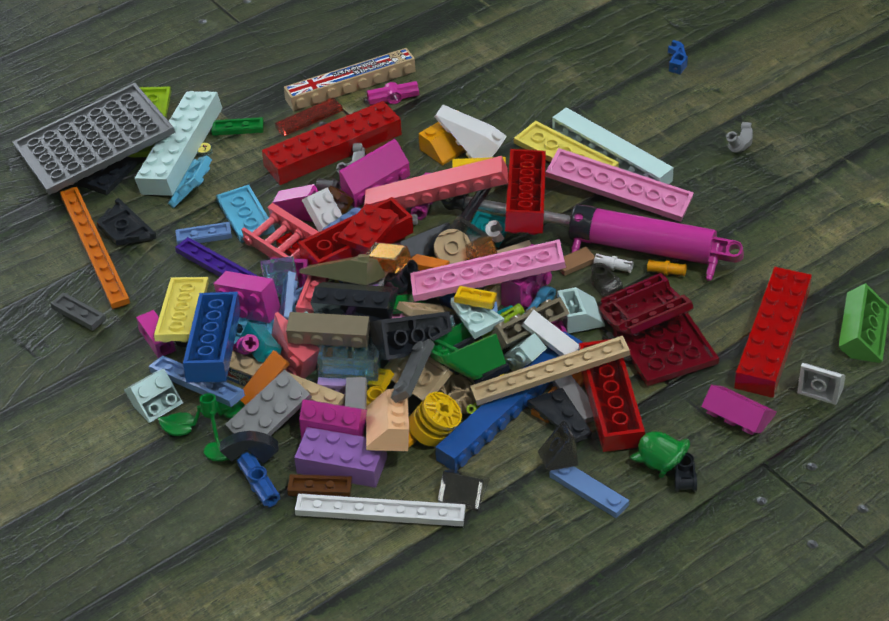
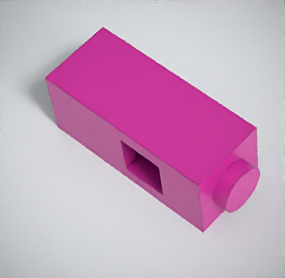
(147, 326)

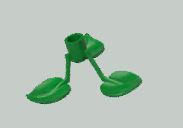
(180, 423)

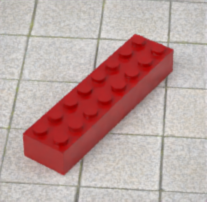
(331, 142)
(525, 191)
(773, 332)

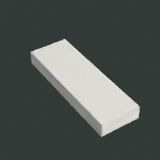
(549, 334)

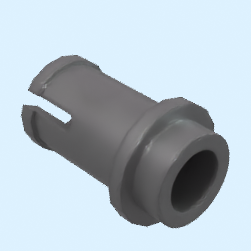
(322, 183)

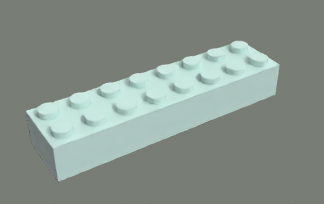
(173, 155)

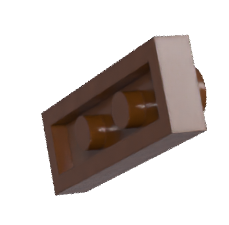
(320, 485)

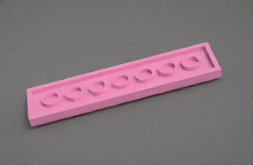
(619, 184)
(487, 270)

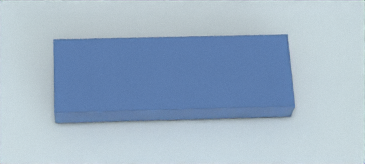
(205, 233)

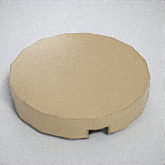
(451, 246)

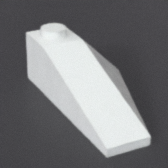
(474, 135)

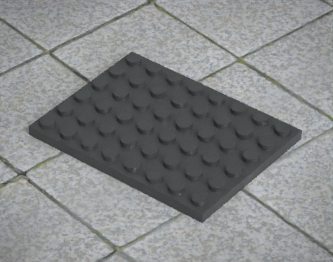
(93, 138)

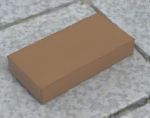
(577, 261)

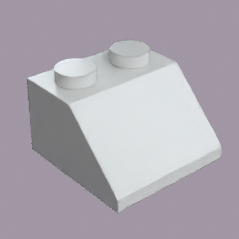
(820, 383)

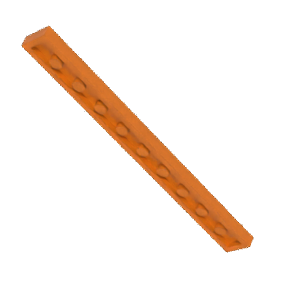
(95, 248)

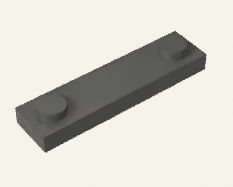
(412, 370)

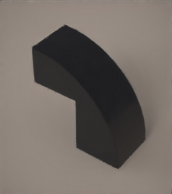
(258, 443)

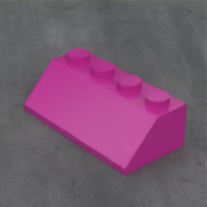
(375, 169)

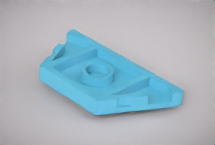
(191, 179)

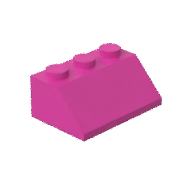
(737, 409)
(332, 417)

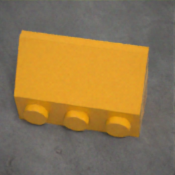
(439, 144)

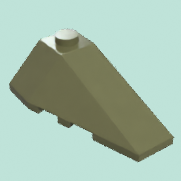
(354, 270)

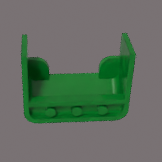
(470, 360)

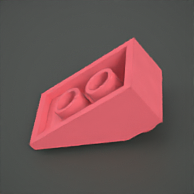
(300, 356)

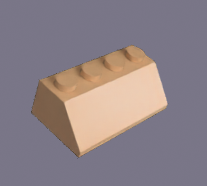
(387, 424)

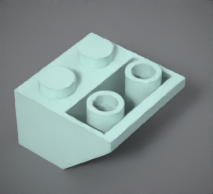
(582, 309)
(154, 395)

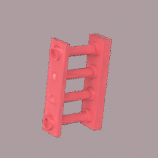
(288, 223)

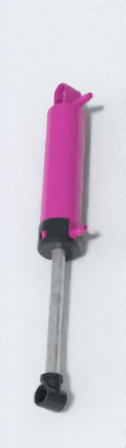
(631, 233)

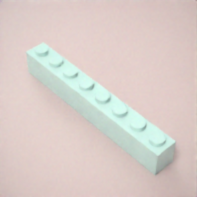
(599, 139)

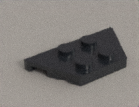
(124, 226)

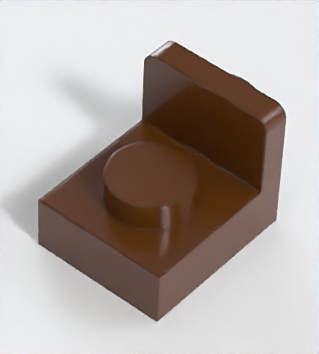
(341, 198)

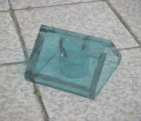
(277, 270)

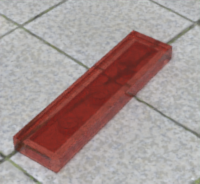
(308, 116)

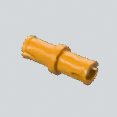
(666, 268)

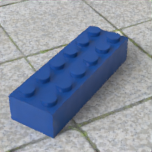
(212, 337)

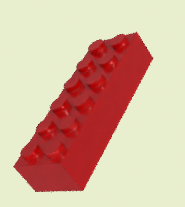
(325, 247)
(613, 404)

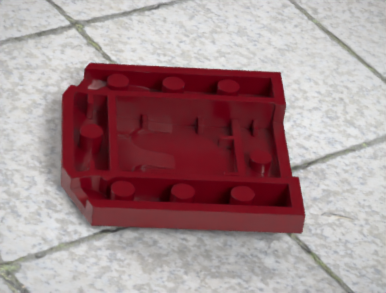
(644, 305)

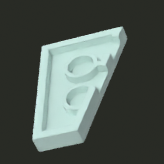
(477, 319)

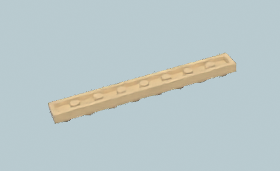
(550, 370)

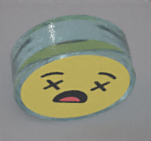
(205, 149)

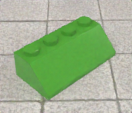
(864, 325)

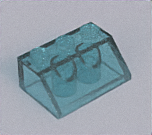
(349, 362)

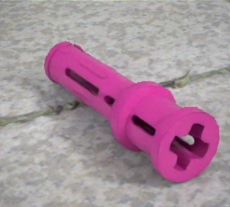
(246, 344)

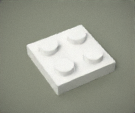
(322, 208)

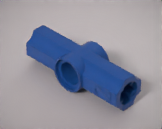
(258, 479)

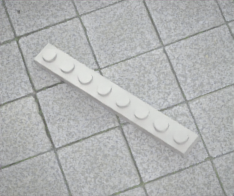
(380, 510)

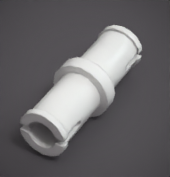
(614, 263)

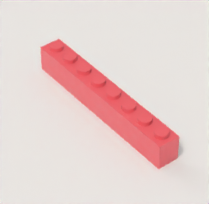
(442, 184)

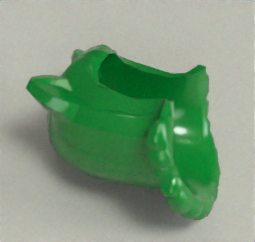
(660, 451)

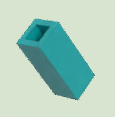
(266, 341)

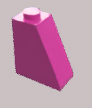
(291, 201)

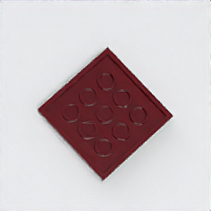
(669, 350)

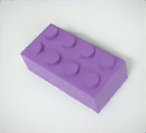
(339, 455)

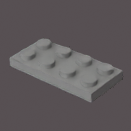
(270, 406)

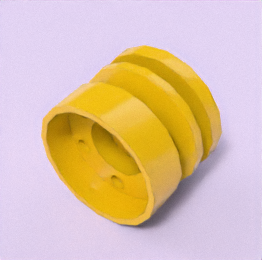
(434, 418)

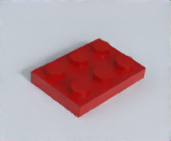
(368, 227)

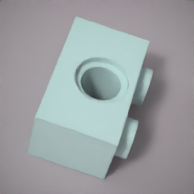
(524, 352)

